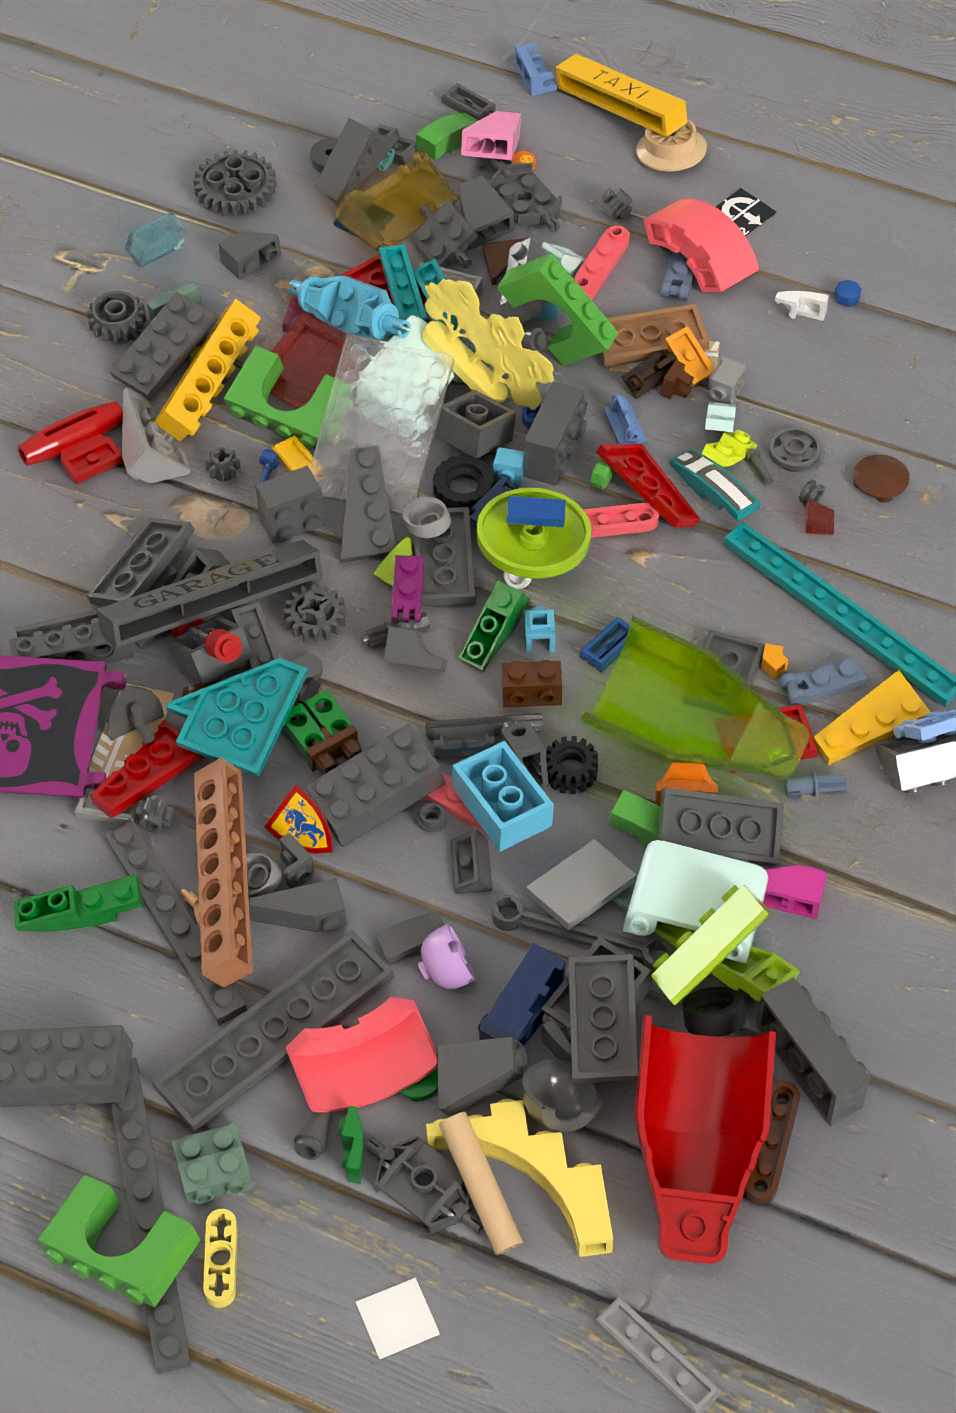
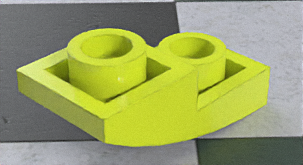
(730, 449)

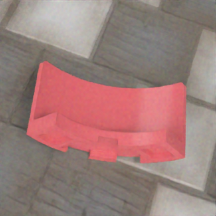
(708, 239)
(363, 1061)

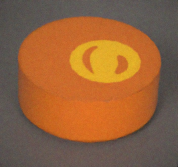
(524, 157)

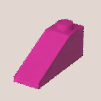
(795, 889)

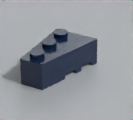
(520, 1004)

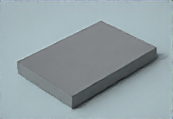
(581, 884)

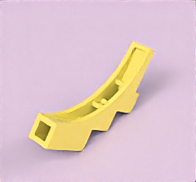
(541, 1156)

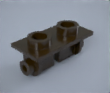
(649, 373)

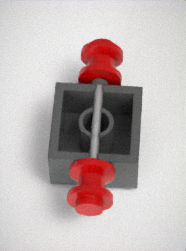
(209, 648)

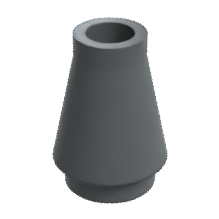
(312, 1137)

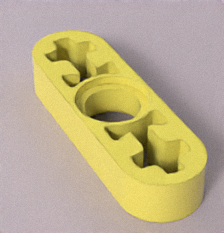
(212, 1245)

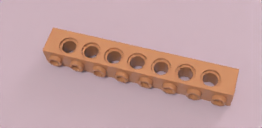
(222, 873)

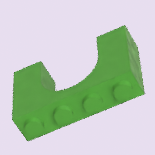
(550, 281)
(250, 395)
(139, 1274)

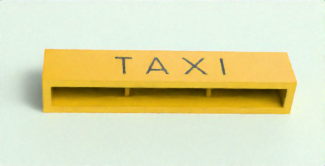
(621, 95)

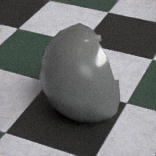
(554, 1098)

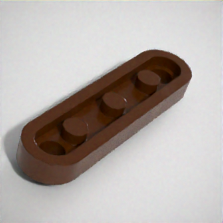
(774, 1149)

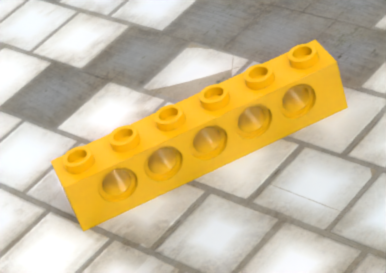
(208, 370)

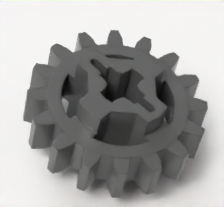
(315, 613)

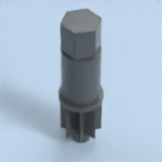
(379, 634)

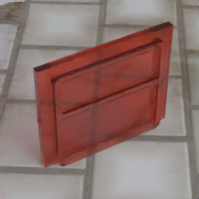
(307, 354)

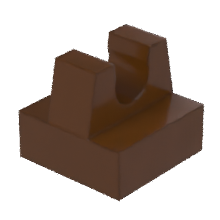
(676, 381)

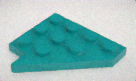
(240, 714)

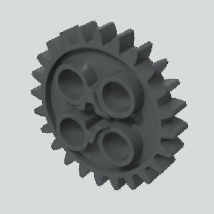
(235, 182)

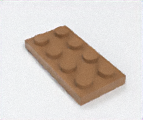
(644, 333)

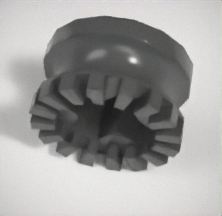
(812, 492)

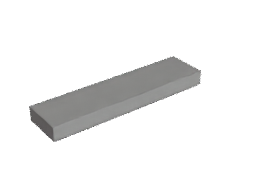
(657, 1357)

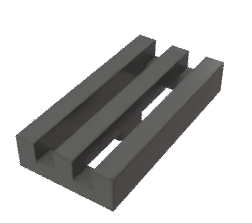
(466, 104)

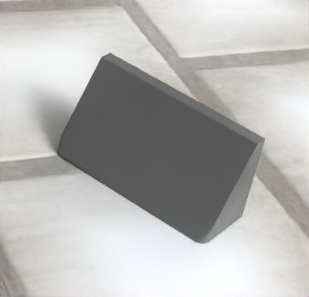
(471, 863)

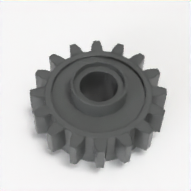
(116, 316)

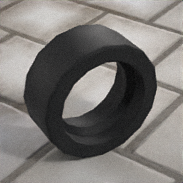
(713, 1011)

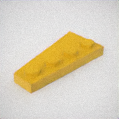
(870, 719)

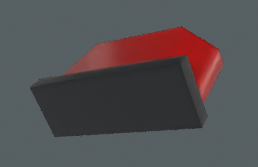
(311, 690)

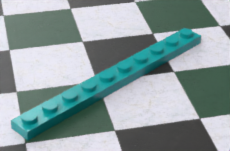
(843, 613)

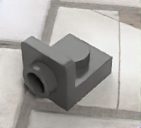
(297, 860)

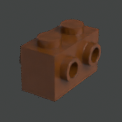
(531, 683)

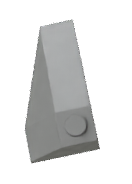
(145, 445)

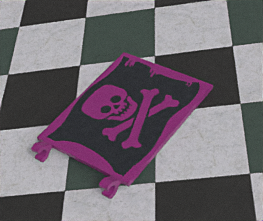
(50, 724)

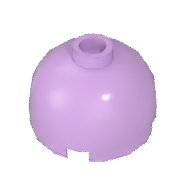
(445, 959)

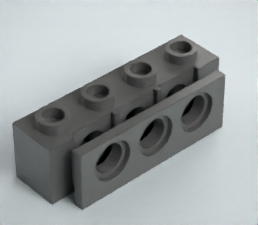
(58, 642)

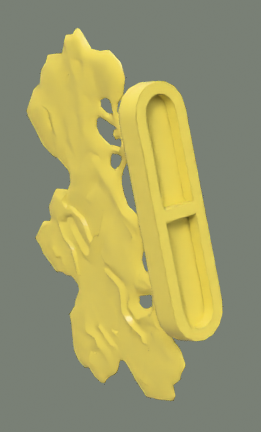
(495, 342)

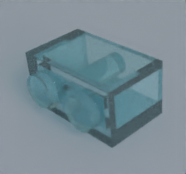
(155, 239)

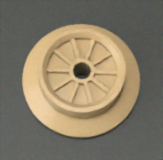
(672, 153)

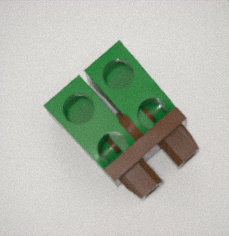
(322, 733)

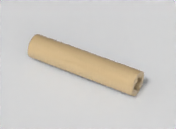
(480, 1183)

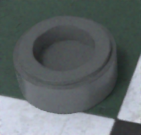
(313, 665)

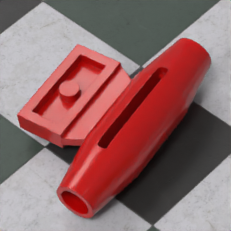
(78, 442)

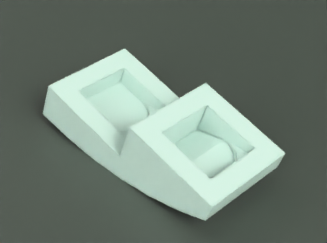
(720, 416)

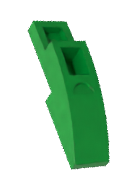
(75, 909)

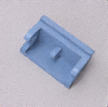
(533, 70)

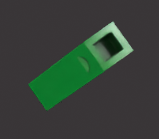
(494, 625)

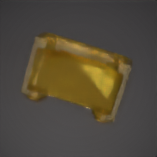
(392, 206)

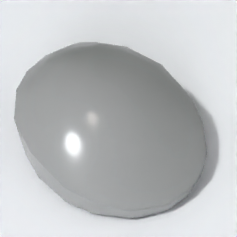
(426, 517)
(262, 874)

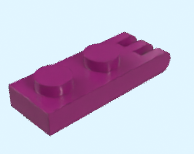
(407, 587)

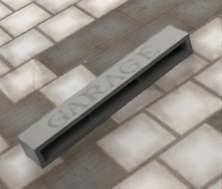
(209, 593)

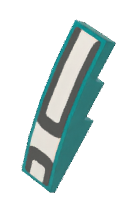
(715, 483)

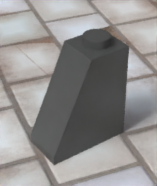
(485, 211)
(476, 1071)

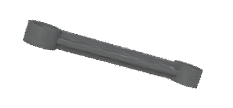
(579, 933)

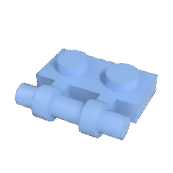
(928, 728)

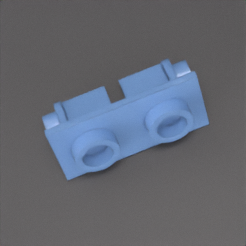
(624, 421)

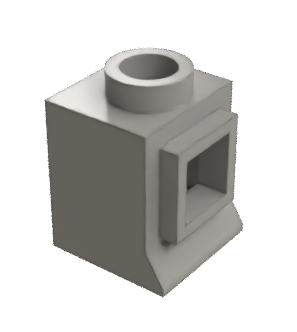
(726, 381)

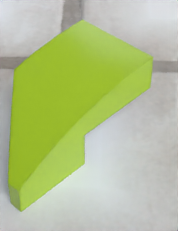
(385, 571)

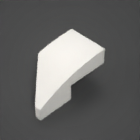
(804, 303)

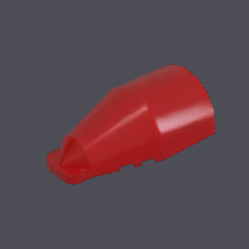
(700, 1132)

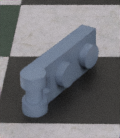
(677, 278)
(823, 681)

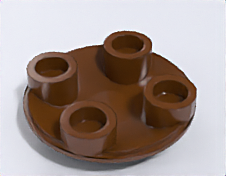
(881, 477)

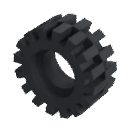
(576, 751)

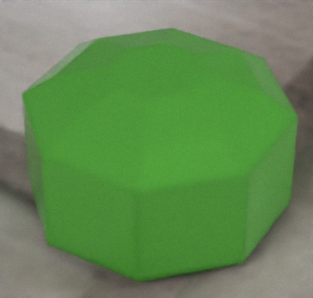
(601, 475)

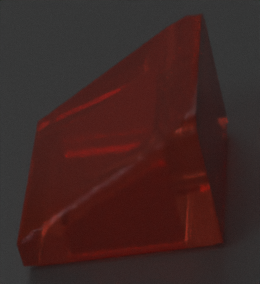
(818, 519)

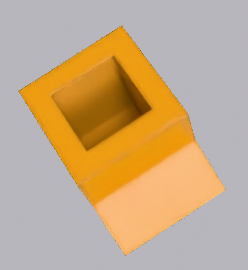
(774, 661)

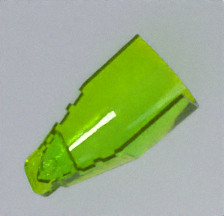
(692, 709)

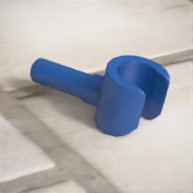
(270, 461)

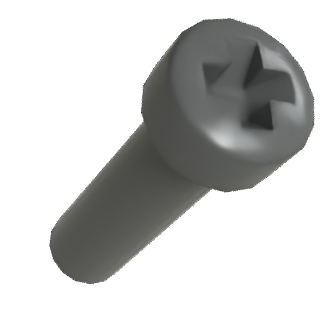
(754, 457)

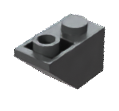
(248, 252)

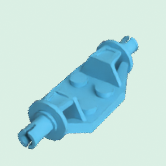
(350, 306)

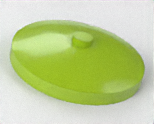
(533, 549)

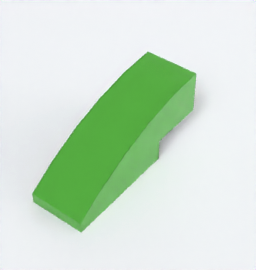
(443, 134)
(636, 817)

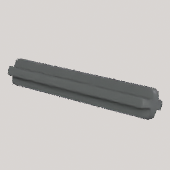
(535, 719)

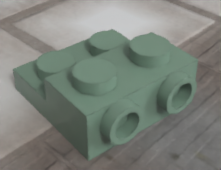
(212, 1164)

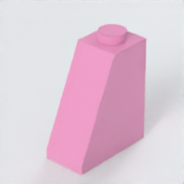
(492, 136)

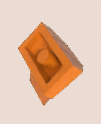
(686, 777)

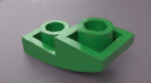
(352, 1139)

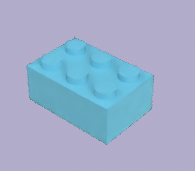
(502, 796)

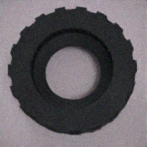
(461, 467)

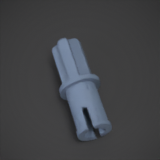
(813, 784)

